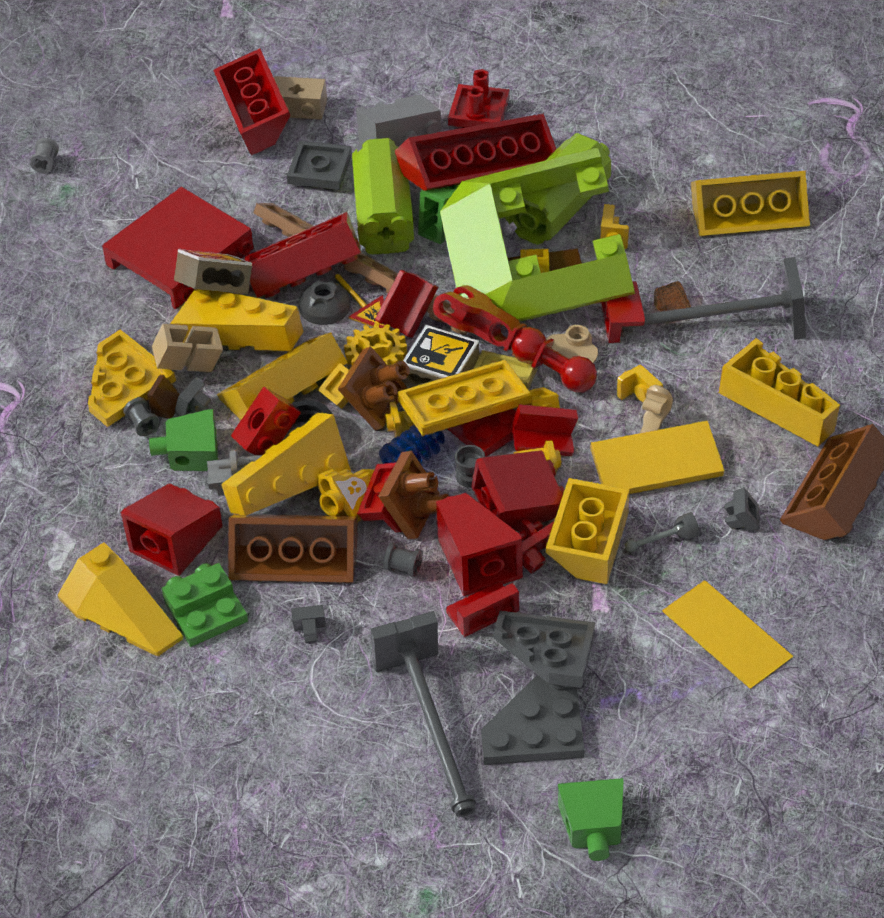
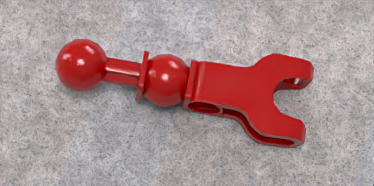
(527, 344)

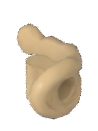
(657, 407)

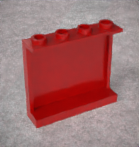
(177, 222)

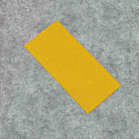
(727, 634)

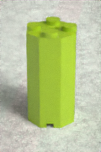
(382, 199)
(554, 206)

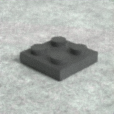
(319, 165)

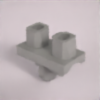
(223, 469)

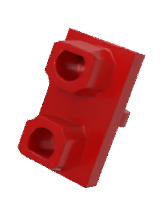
(533, 543)

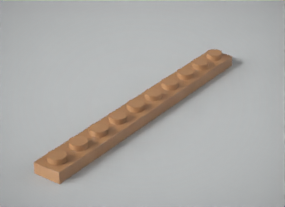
(374, 272)

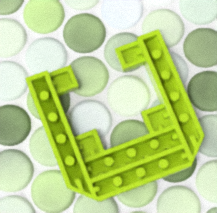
(517, 285)

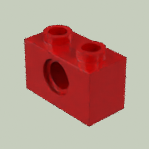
(265, 422)

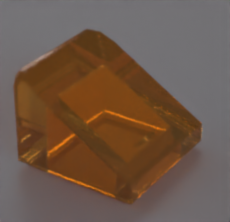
(671, 297)

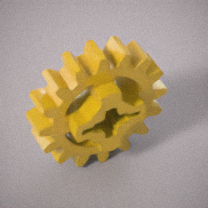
(386, 343)

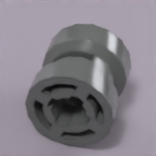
(465, 462)

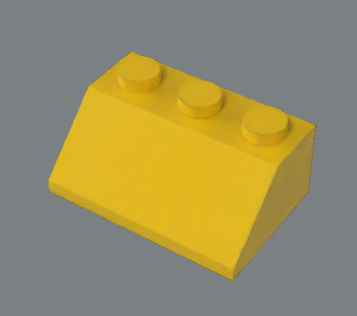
(588, 529)

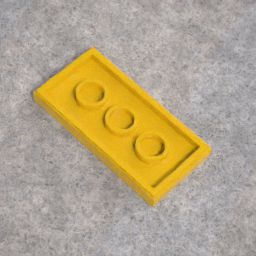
(464, 397)
(658, 458)

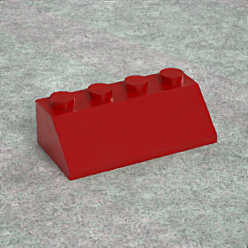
(253, 100)
(303, 255)

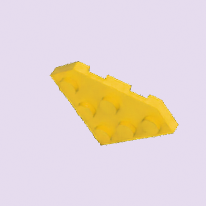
(121, 374)

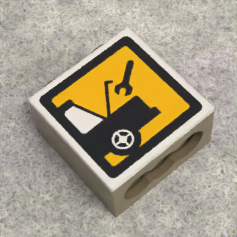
(213, 271)
(439, 355)

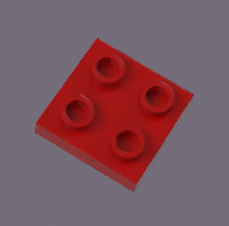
(478, 102)

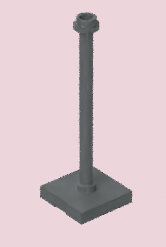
(790, 298)
(406, 644)

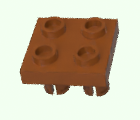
(373, 385)
(410, 494)

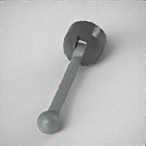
(685, 527)

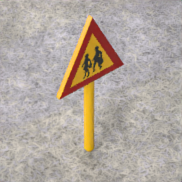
(368, 312)

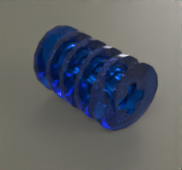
(412, 441)

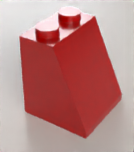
(518, 487)
(170, 527)
(477, 544)

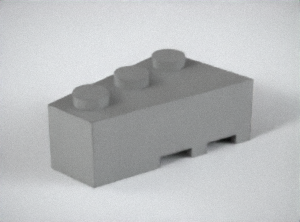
(399, 120)

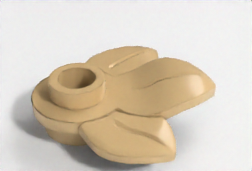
(575, 342)

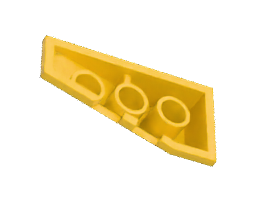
(113, 597)

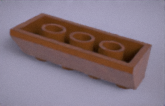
(837, 484)
(292, 548)

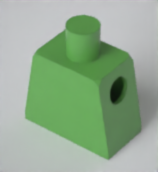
(430, 220)
(188, 441)
(592, 814)

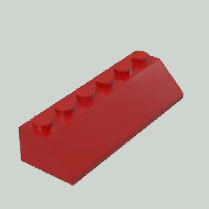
(474, 151)

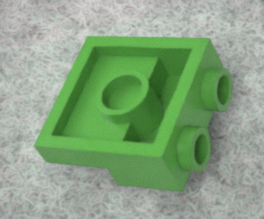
(203, 603)

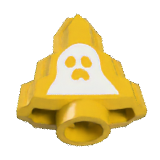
(343, 491)

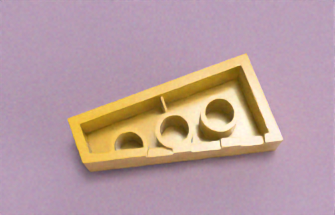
(242, 320)
(778, 393)
(288, 467)

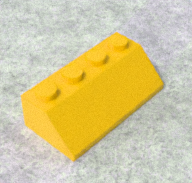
(750, 203)
(288, 374)

